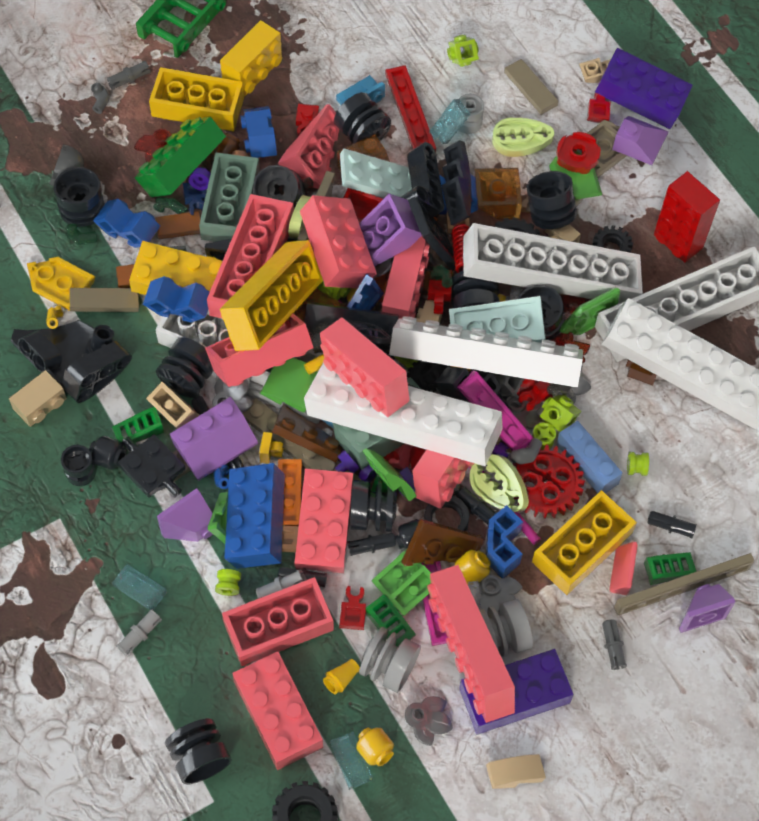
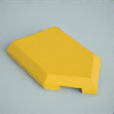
(55, 278)

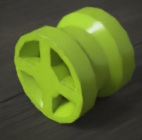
(545, 430)
(638, 463)
(228, 582)

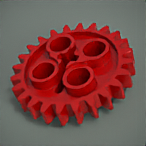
(556, 466)

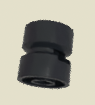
(78, 465)

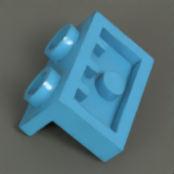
(366, 85)

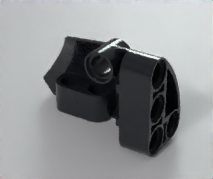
(75, 356)

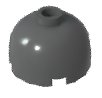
(67, 159)

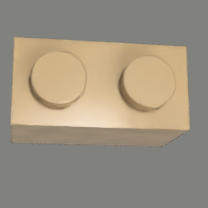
(38, 398)
(171, 405)

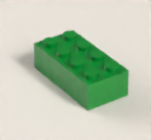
(179, 156)

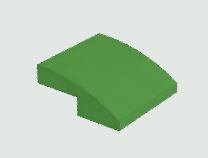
(289, 384)
(388, 474)
(403, 584)

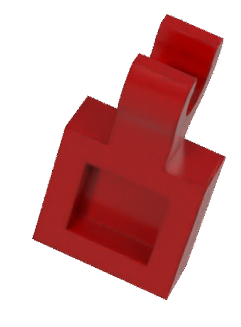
(598, 109)
(438, 295)
(536, 395)

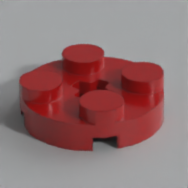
(574, 162)

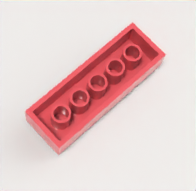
(256, 239)
(472, 644)

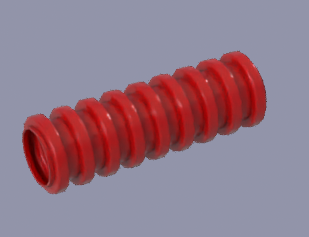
(457, 236)

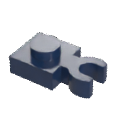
(193, 197)

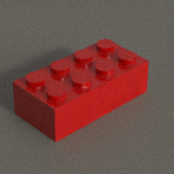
(686, 216)

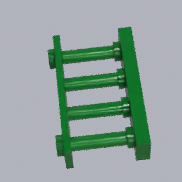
(161, 10)

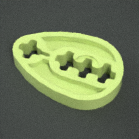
(518, 147)
(296, 221)
(489, 490)

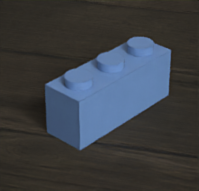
(594, 462)

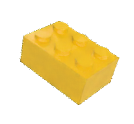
(253, 57)

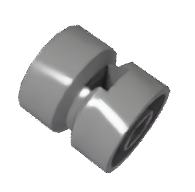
(475, 106)

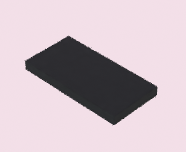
(433, 232)
(319, 313)

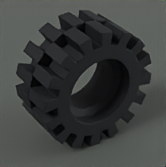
(614, 236)
(426, 373)

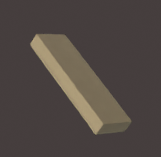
(531, 86)
(103, 300)

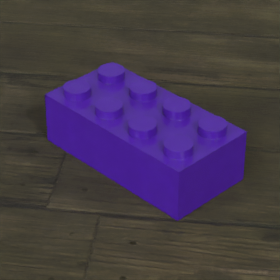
(643, 88)
(538, 688)

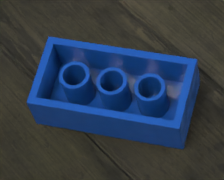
(255, 516)

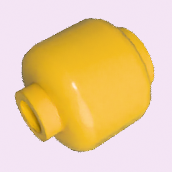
(474, 566)
(375, 746)

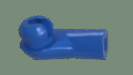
(220, 480)

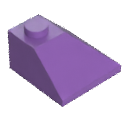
(639, 140)
(186, 519)
(706, 607)

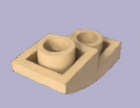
(593, 70)
(515, 770)

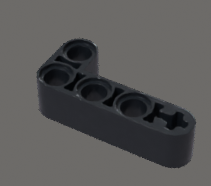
(425, 178)

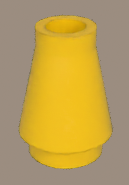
(339, 677)

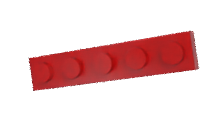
(409, 106)

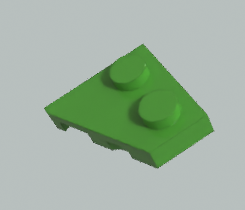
(218, 520)

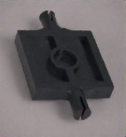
(151, 466)

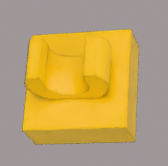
(269, 448)

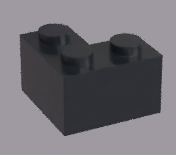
(453, 377)

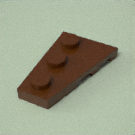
(304, 433)
(439, 543)

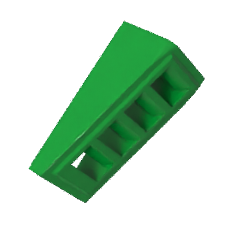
(142, 417)
(656, 578)
(383, 601)

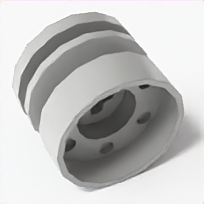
(509, 627)
(389, 659)

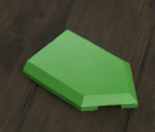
(584, 184)
(585, 315)

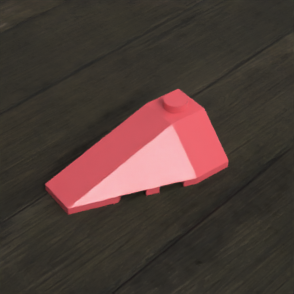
(313, 148)

